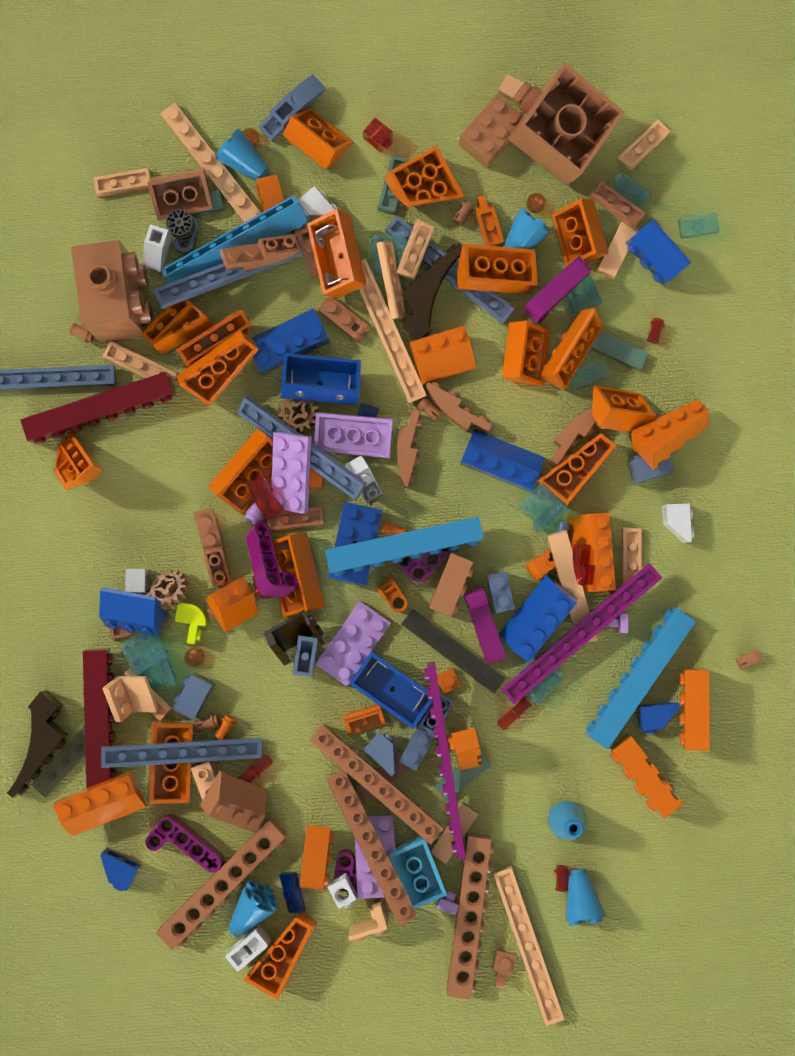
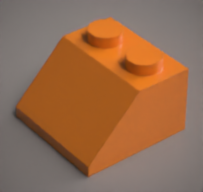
(233, 604)

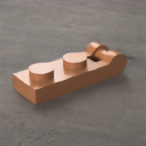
(307, 251)
(343, 318)

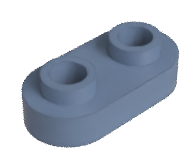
(191, 241)

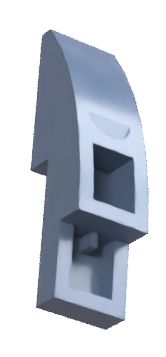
(294, 102)
(423, 736)

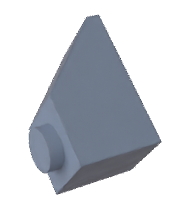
(305, 656)
(383, 752)

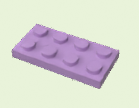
(353, 434)
(291, 471)
(353, 643)
(366, 884)

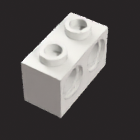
(248, 947)

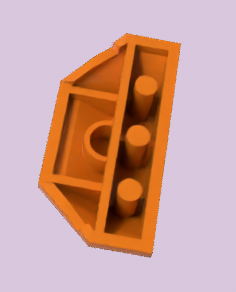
(213, 336)
(75, 463)

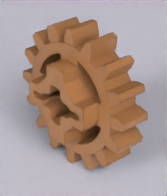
(293, 418)
(168, 588)

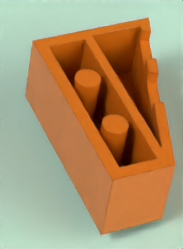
(175, 326)
(466, 748)
(316, 858)

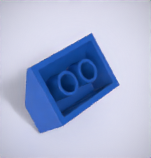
(657, 252)
(131, 611)

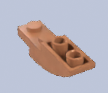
(262, 254)
(449, 405)
(580, 427)
(407, 456)
(213, 547)

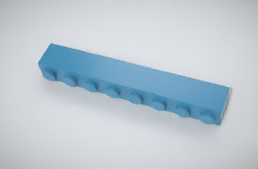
(271, 223)
(404, 544)
(640, 677)

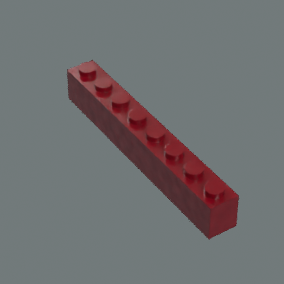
(98, 408)
(97, 713)

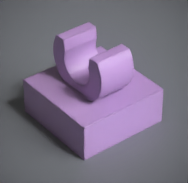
(621, 623)
(447, 903)

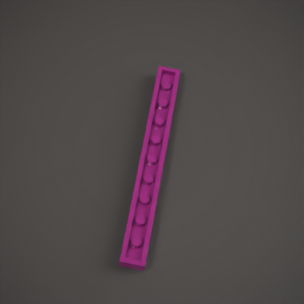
(581, 633)
(446, 768)

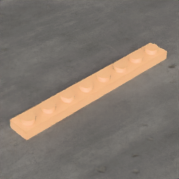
(206, 158)
(390, 337)
(528, 946)

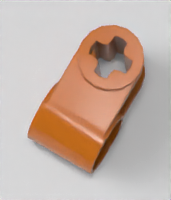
(540, 565)
(392, 593)

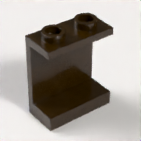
(285, 634)

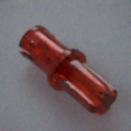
(514, 713)
(256, 769)

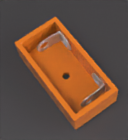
(330, 238)

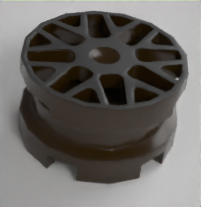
(180, 224)

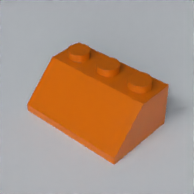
(317, 138)
(580, 232)
(525, 353)
(442, 355)
(620, 409)

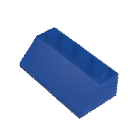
(294, 336)
(502, 461)
(538, 618)

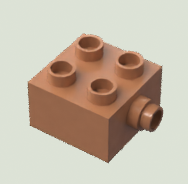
(563, 123)
(110, 291)

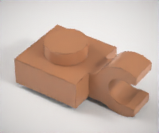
(503, 964)

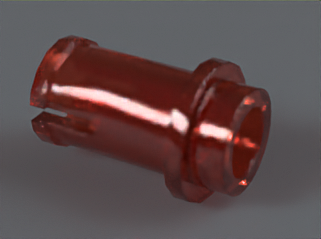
(655, 330)
(561, 878)

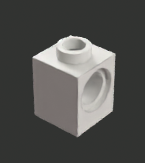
(137, 580)
(342, 882)

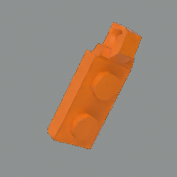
(488, 223)

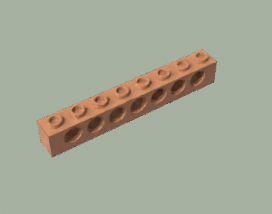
(377, 784)
(372, 848)
(171, 934)
(458, 986)

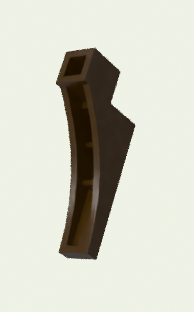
(423, 293)
(44, 740)

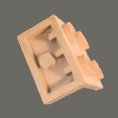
(129, 695)
(374, 926)

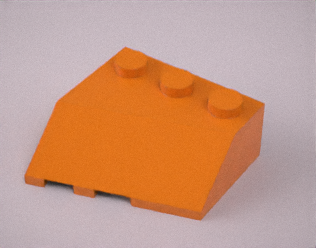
(423, 180)

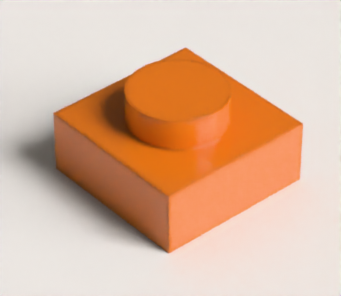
(448, 681)

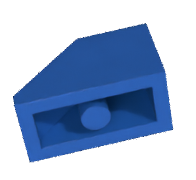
(655, 715)
(119, 869)

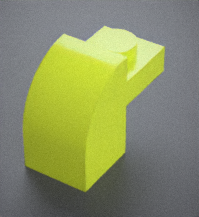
(195, 617)

